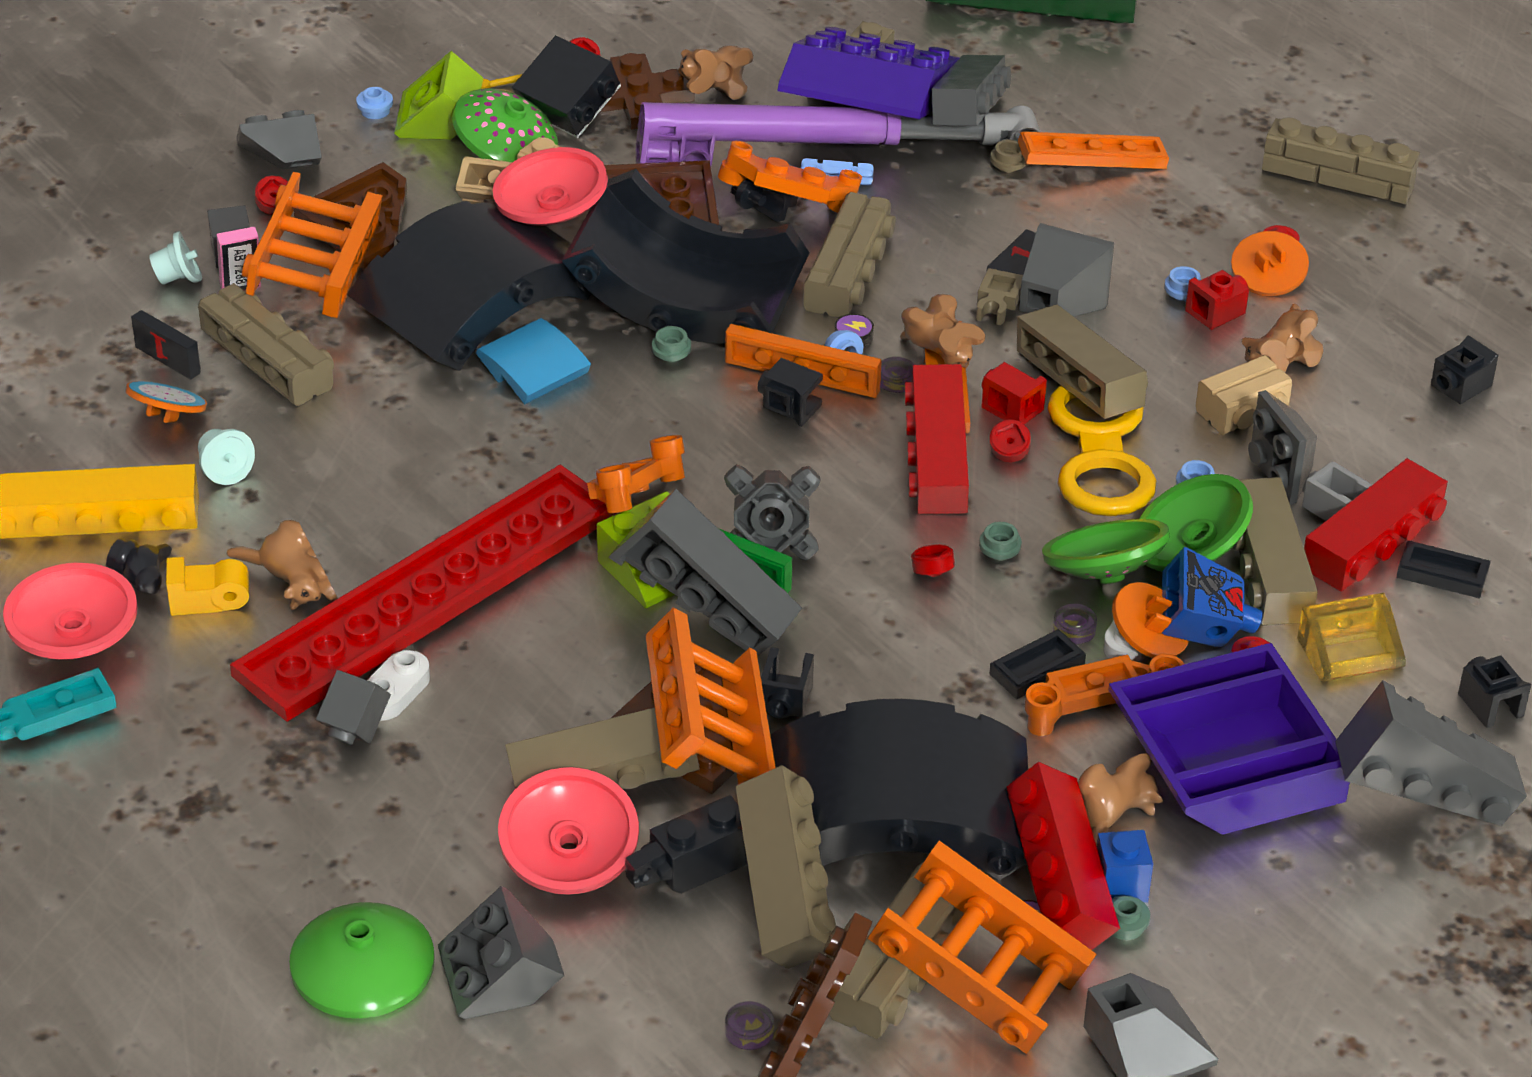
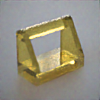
(1347, 622)

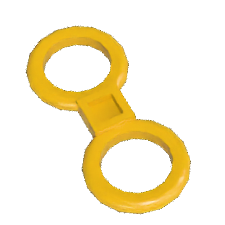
(1100, 447)

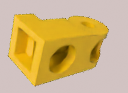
(206, 587)

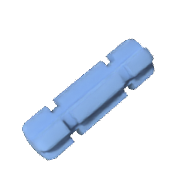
(833, 168)

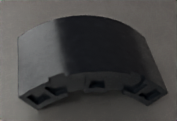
(682, 269)
(463, 277)
(906, 778)

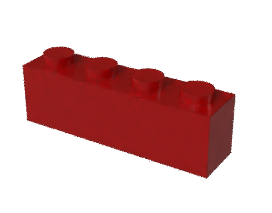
(939, 439)
(1375, 524)
(1062, 854)

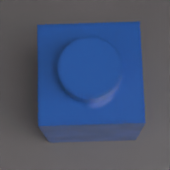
(1126, 863)

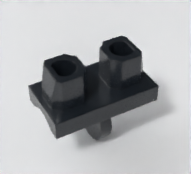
(768, 201)

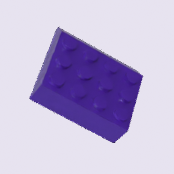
(865, 72)
(1235, 739)

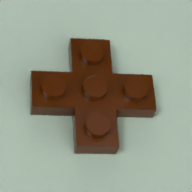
(642, 85)

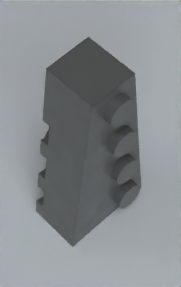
(707, 573)
(1427, 759)

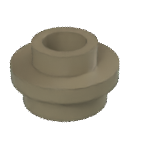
(1007, 156)

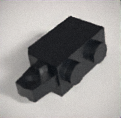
(691, 848)

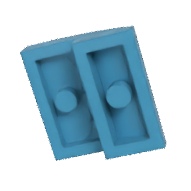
(534, 359)

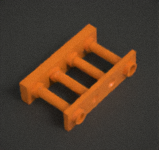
(341, 265)
(678, 705)
(1003, 915)

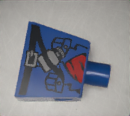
(1205, 601)

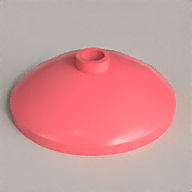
(550, 186)
(70, 611)
(564, 809)

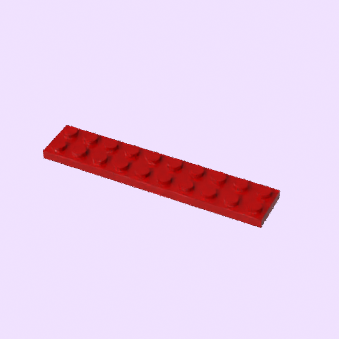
(420, 592)

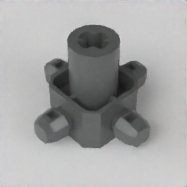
(774, 508)

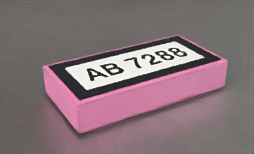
(232, 251)

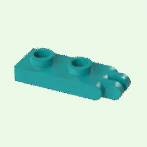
(56, 706)

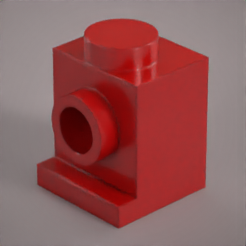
(1222, 293)
(1013, 393)

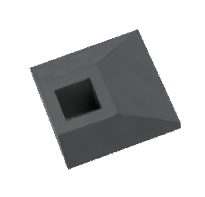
(282, 141)
(1066, 271)
(1282, 444)
(499, 958)
(1144, 1030)

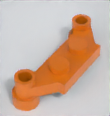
(780, 176)
(618, 482)
(1083, 688)

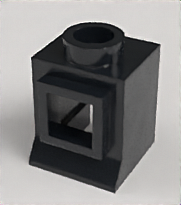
(1458, 376)
(788, 389)
(1489, 681)
(784, 693)

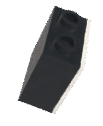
(568, 85)

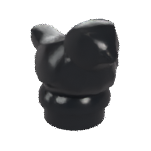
(138, 563)

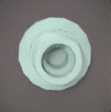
(176, 262)
(226, 455)

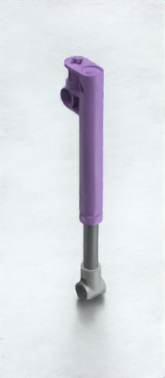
(679, 129)

